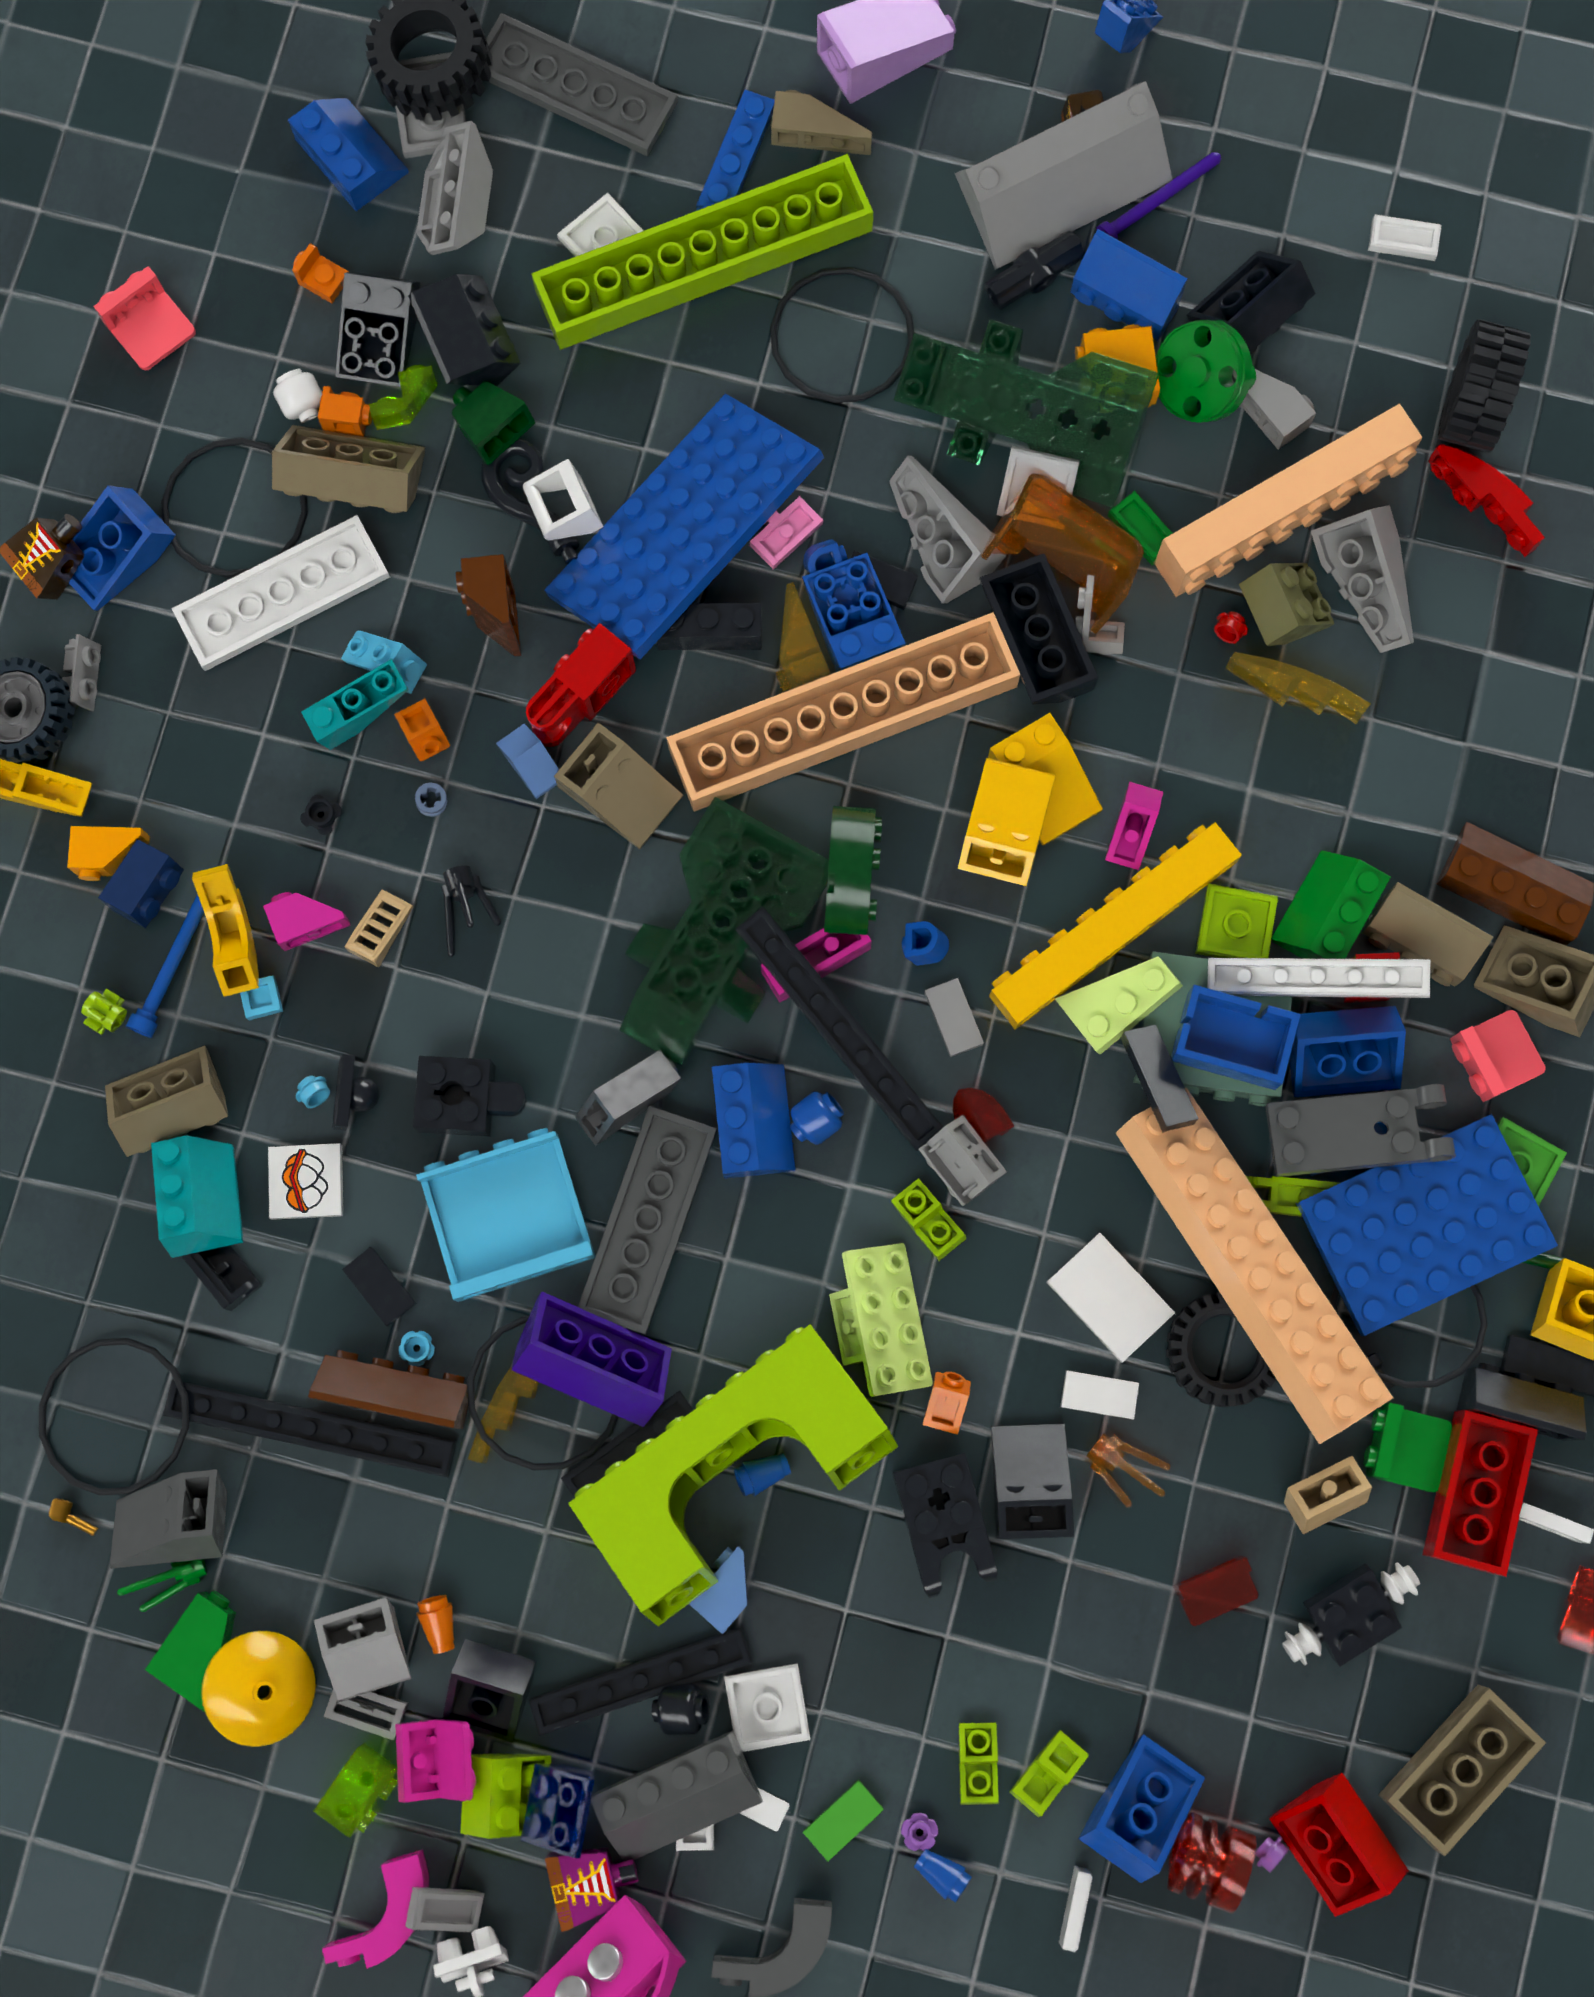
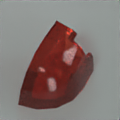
(982, 1113)

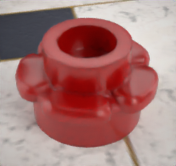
(1230, 627)

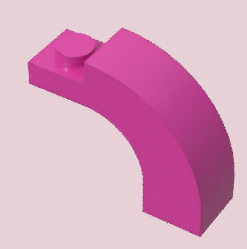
(390, 1934)

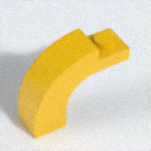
(230, 930)

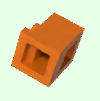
(343, 412)

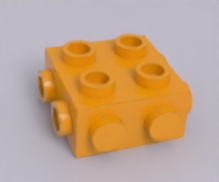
(1129, 344)

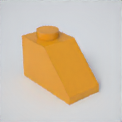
(100, 849)

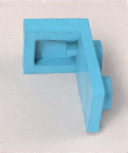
(372, 651)

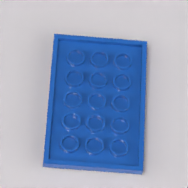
(1426, 1228)

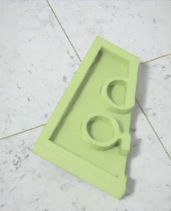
(1119, 1001)

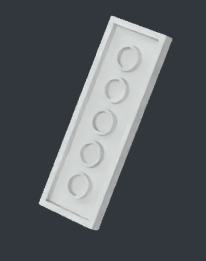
(280, 593)

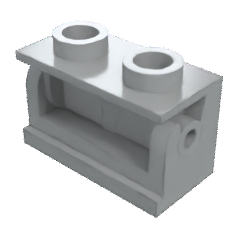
(962, 1160)

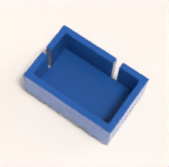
(1229, 1041)

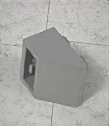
(362, 1649)

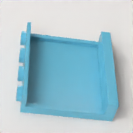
(506, 1214)

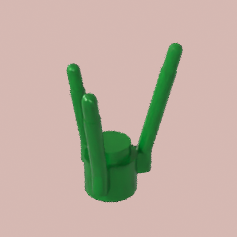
(189, 1571)

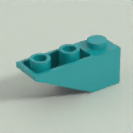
(355, 705)

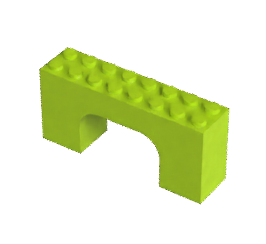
(642, 1502)

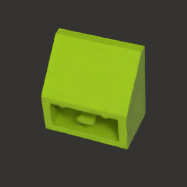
(499, 1794)

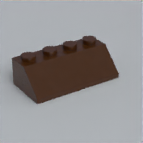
(1517, 885)
(392, 1391)

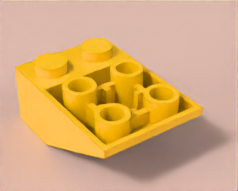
(1006, 822)

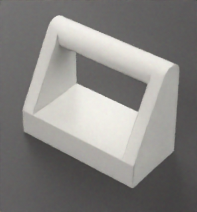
(561, 477)

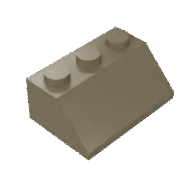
(1426, 931)
(165, 1101)

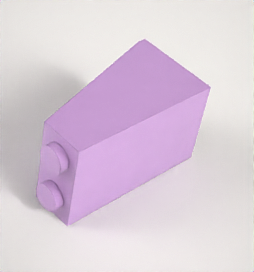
(880, 41)

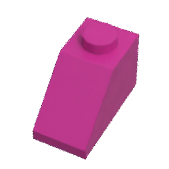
(1134, 825)
(301, 919)

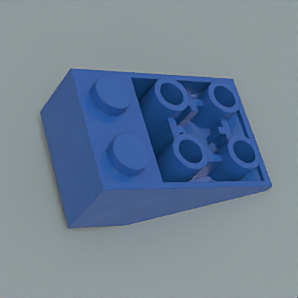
(852, 612)

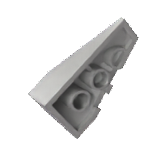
(1369, 568)

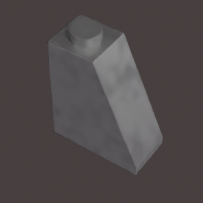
(627, 1096)

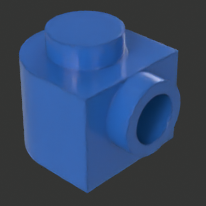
(823, 555)
(924, 943)

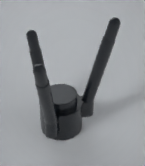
(460, 886)

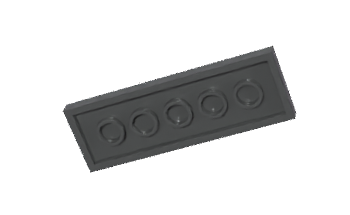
(578, 85)
(647, 1219)

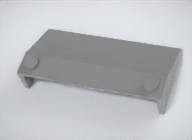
(1067, 175)

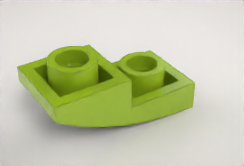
(928, 1219)
(978, 1763)

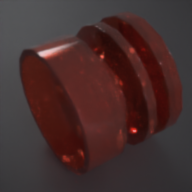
(1219, 1864)

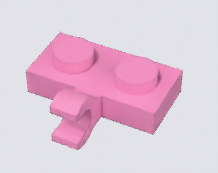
(786, 532)

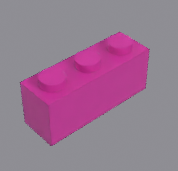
(825, 954)

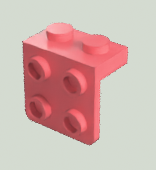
(144, 319)
(1497, 1055)

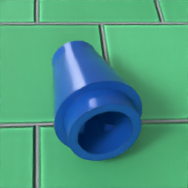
(761, 1473)
(943, 1874)

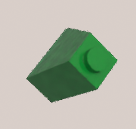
(192, 1644)

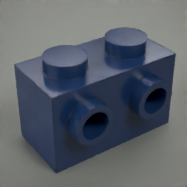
(141, 883)

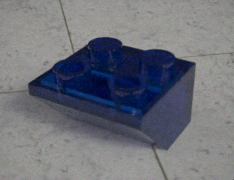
(558, 1808)

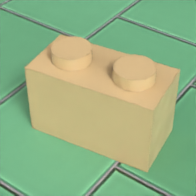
(1327, 1494)

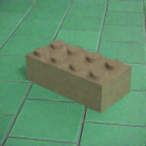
(1462, 1769)

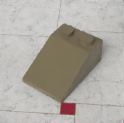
(1540, 979)

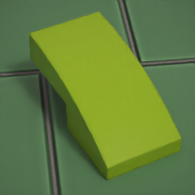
(1049, 1773)

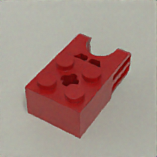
(580, 685)

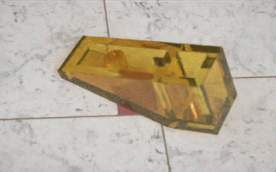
(799, 650)

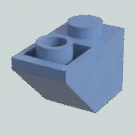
(728, 1597)

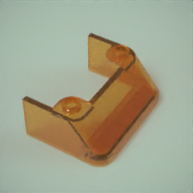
(1073, 540)

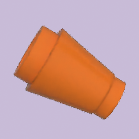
(437, 1622)

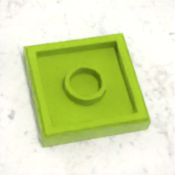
(1236, 923)

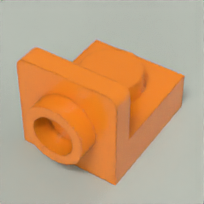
(318, 274)
(422, 730)
(947, 1402)

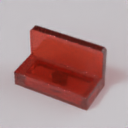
(1216, 1590)

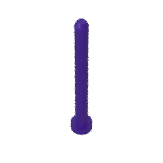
(1160, 196)

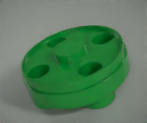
(1204, 371)

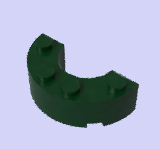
(850, 870)

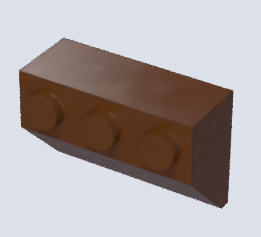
(490, 599)

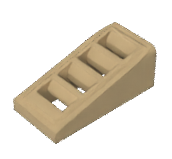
(383, 945)

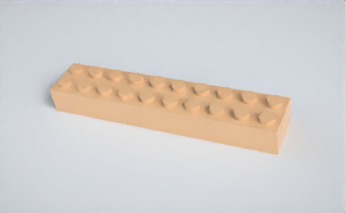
(843, 711)
(1256, 1271)

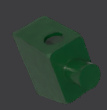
(490, 419)

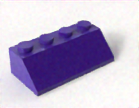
(593, 1360)

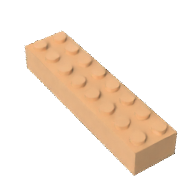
(1287, 501)

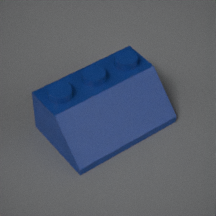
(347, 149)
(1128, 284)
(1347, 1052)
(753, 1119)

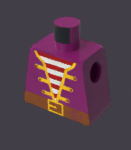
(587, 1885)

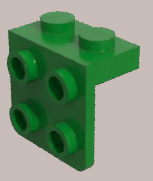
(1407, 1447)

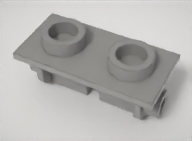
(83, 660)

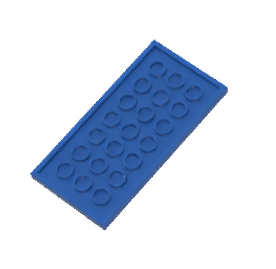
(684, 524)

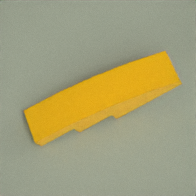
(43, 788)

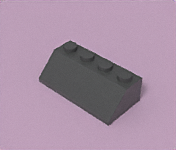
(676, 1797)

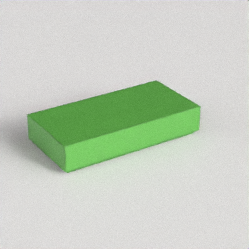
(843, 1820)

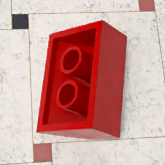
(1339, 1845)

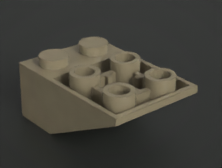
(617, 786)

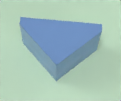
(529, 760)

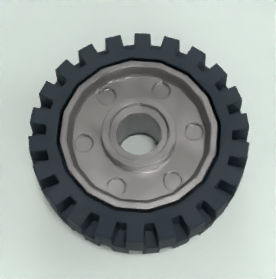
(43, 714)

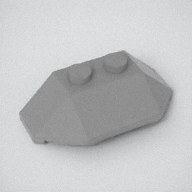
(455, 191)

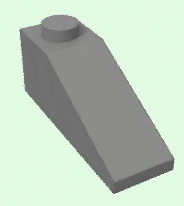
(1277, 408)

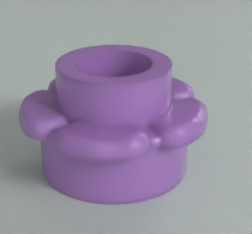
(909, 1829)
(1271, 1853)

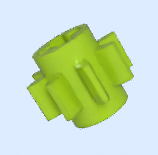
(104, 1011)

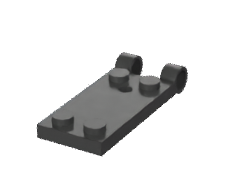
(1341, 1135)

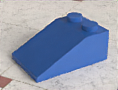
(118, 545)
(1142, 1810)

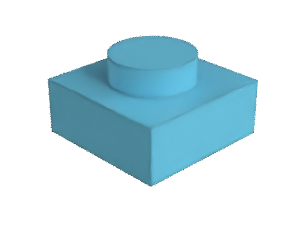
(262, 1000)

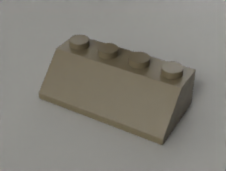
(347, 468)

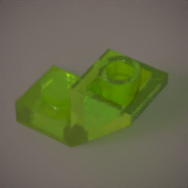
(416, 386)

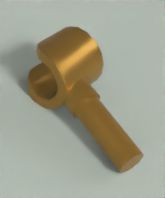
(60, 1512)

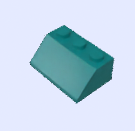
(196, 1195)

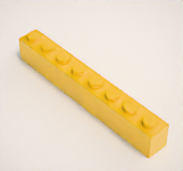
(1114, 925)

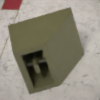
(1286, 602)

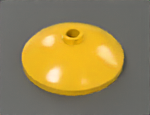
(238, 1673)

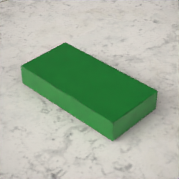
(1142, 523)

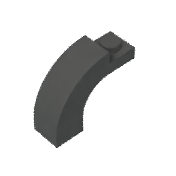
(790, 1962)

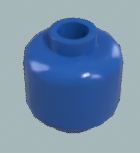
(816, 1117)

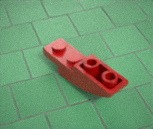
(1480, 484)

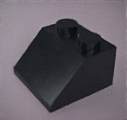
(489, 1689)

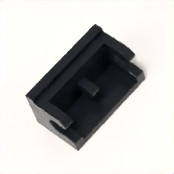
(224, 1275)

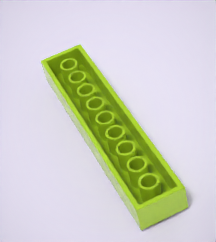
(703, 251)

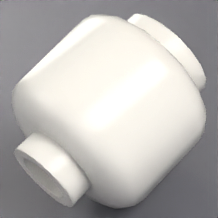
(298, 395)

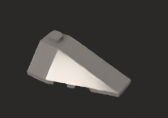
(943, 532)

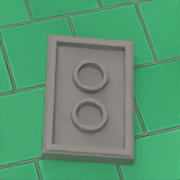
(424, 136)

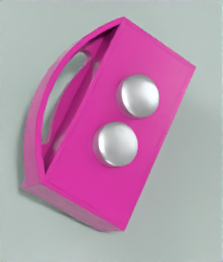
(616, 1958)

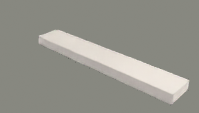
(1320, 977)

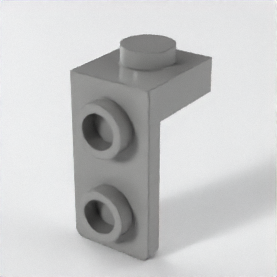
(1111, 635)

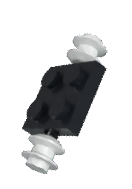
(1352, 1614)

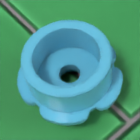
(312, 1091)
(411, 1339)

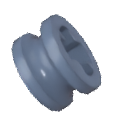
(422, 793)

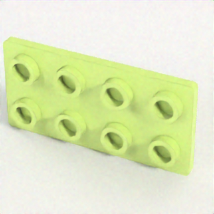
(881, 1320)

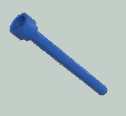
(144, 1019)

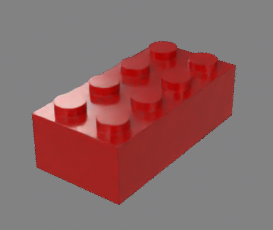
(1480, 1492)

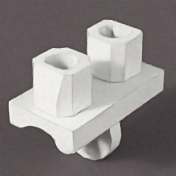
(455, 1965)

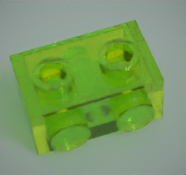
(357, 1790)

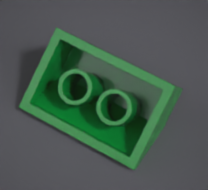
(1330, 907)

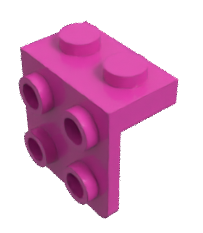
(434, 1760)

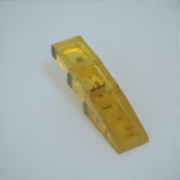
(1283, 680)
(502, 1410)

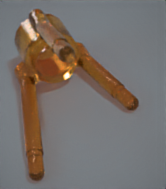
(1107, 1455)

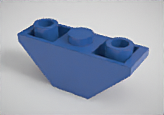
(1126, 22)

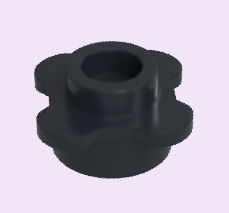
(315, 806)

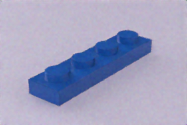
(737, 149)

